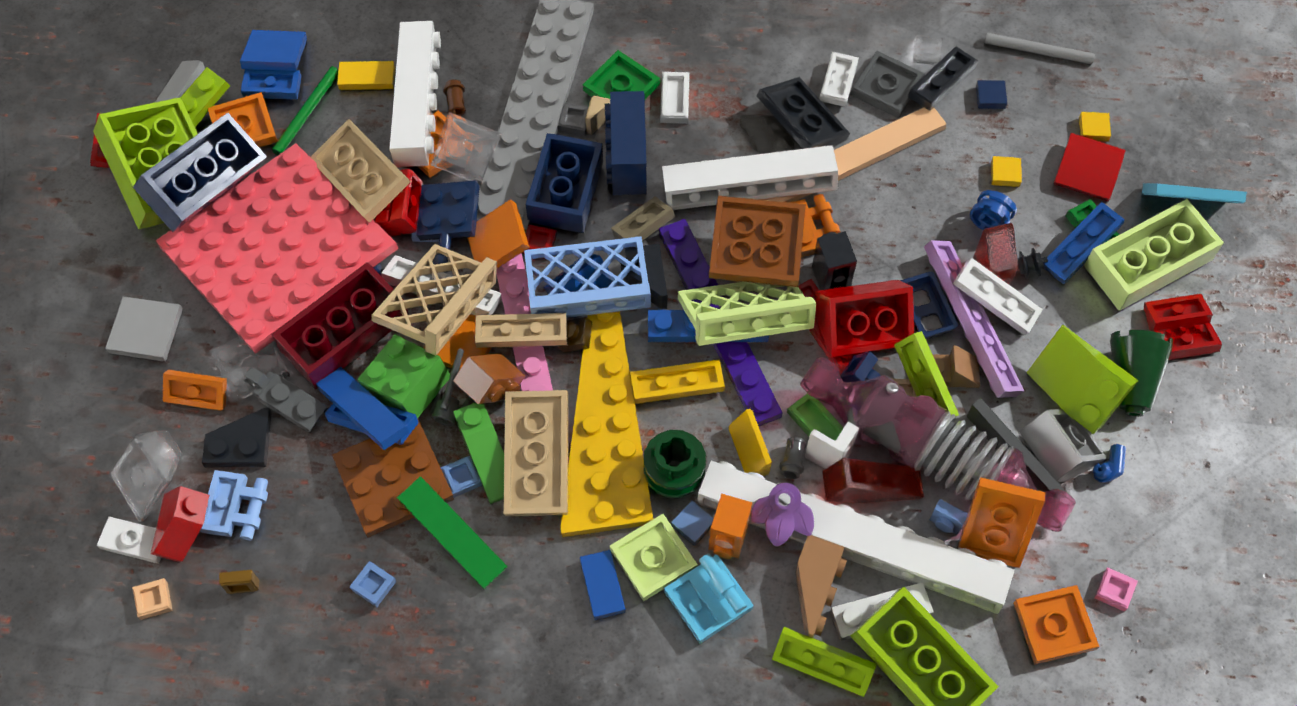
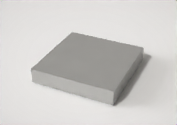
(144, 329)

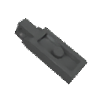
(286, 398)

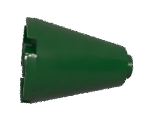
(1145, 358)

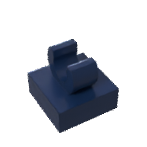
(860, 368)

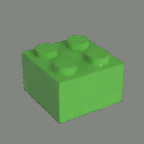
(405, 376)

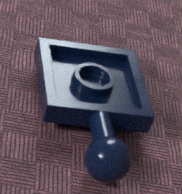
(447, 213)

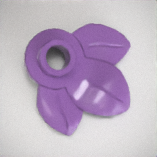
(783, 519)

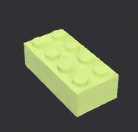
(1153, 254)

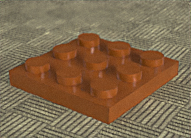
(757, 241)
(379, 476)

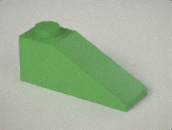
(483, 448)

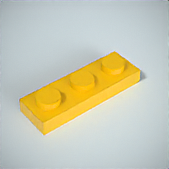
(677, 381)

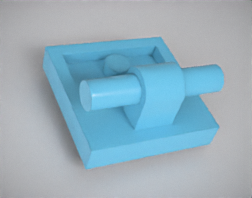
(708, 598)

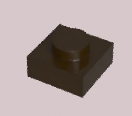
(577, 335)

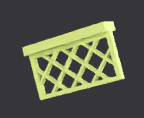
(745, 321)

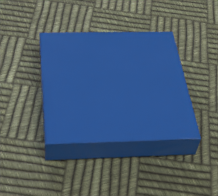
(273, 50)

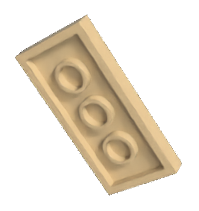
(359, 170)
(536, 453)

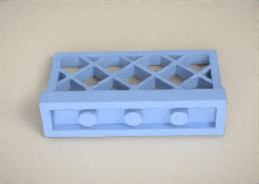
(595, 300)

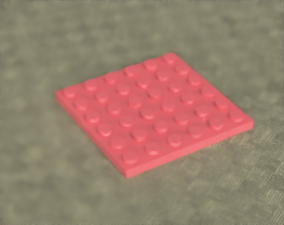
(274, 245)

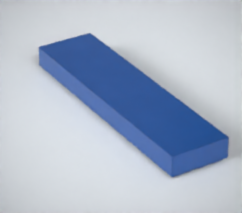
(362, 408)

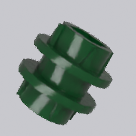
(672, 480)

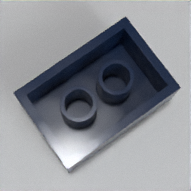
(626, 143)
(564, 183)

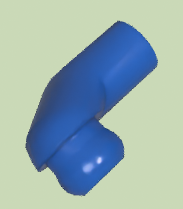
(1114, 467)

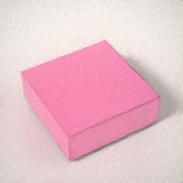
(1116, 589)

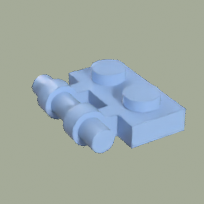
(224, 502)

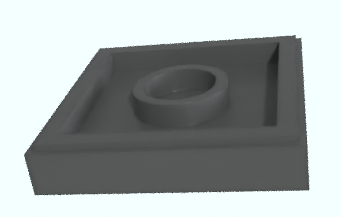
(886, 84)

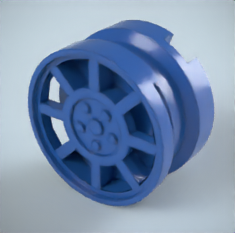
(992, 210)

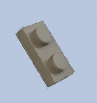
(644, 220)

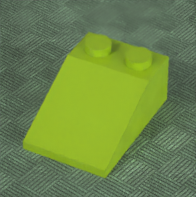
(1081, 379)

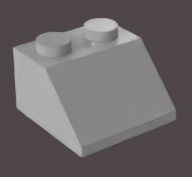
(1062, 445)

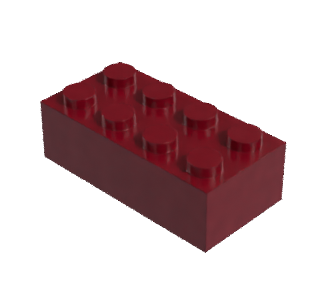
(336, 326)

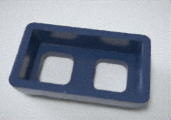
(937, 306)

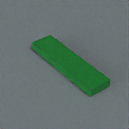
(452, 532)

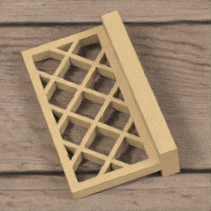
(456, 304)

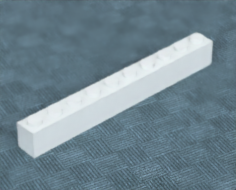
(875, 543)

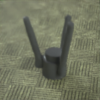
(443, 407)

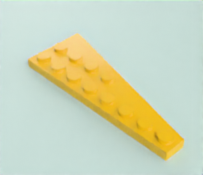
(606, 450)

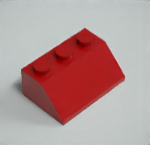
(865, 316)

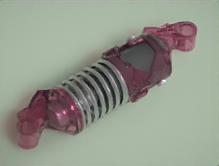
(927, 436)

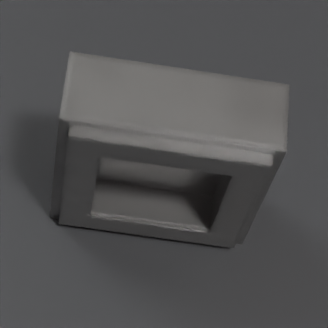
(573, 119)

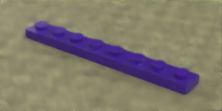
(735, 356)

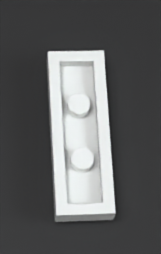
(997, 296)
(853, 614)

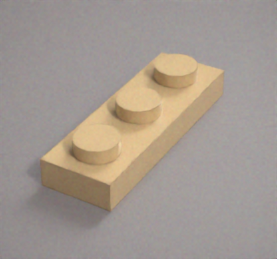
(521, 330)

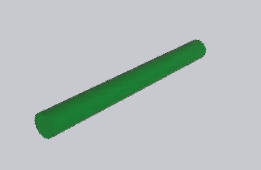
(305, 111)

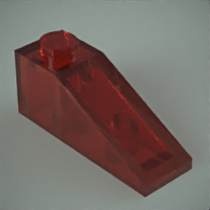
(870, 481)

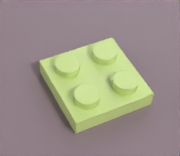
(653, 557)

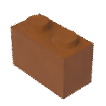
(488, 378)

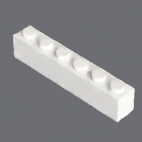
(414, 94)
(751, 177)

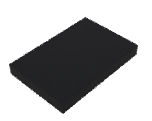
(803, 114)

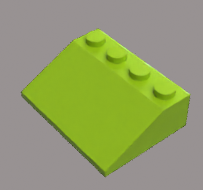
(138, 140)

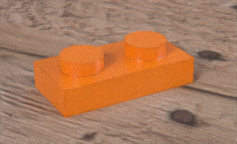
(194, 390)

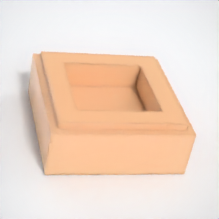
(152, 599)

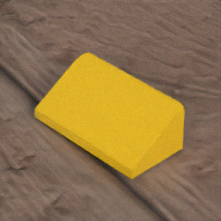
(750, 444)

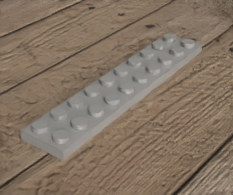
(535, 101)

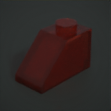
(998, 251)

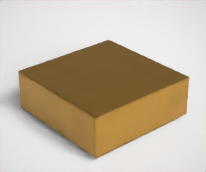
(239, 581)

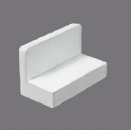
(826, 451)

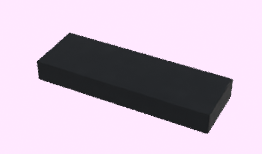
(942, 78)

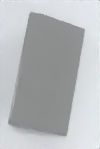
(181, 80)

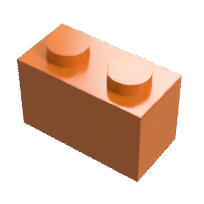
(729, 526)

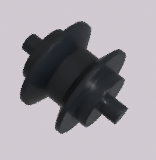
(1031, 263)

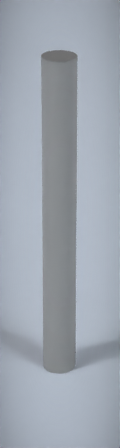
(1039, 48)

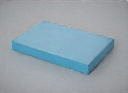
(1194, 193)

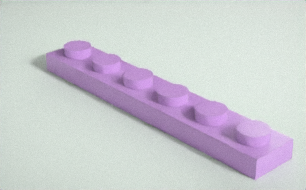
(975, 322)

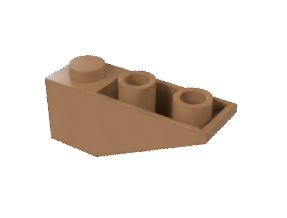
(814, 576)

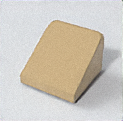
(595, 114)

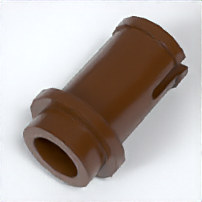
(454, 91)

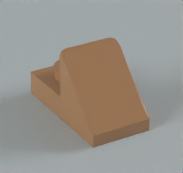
(959, 368)

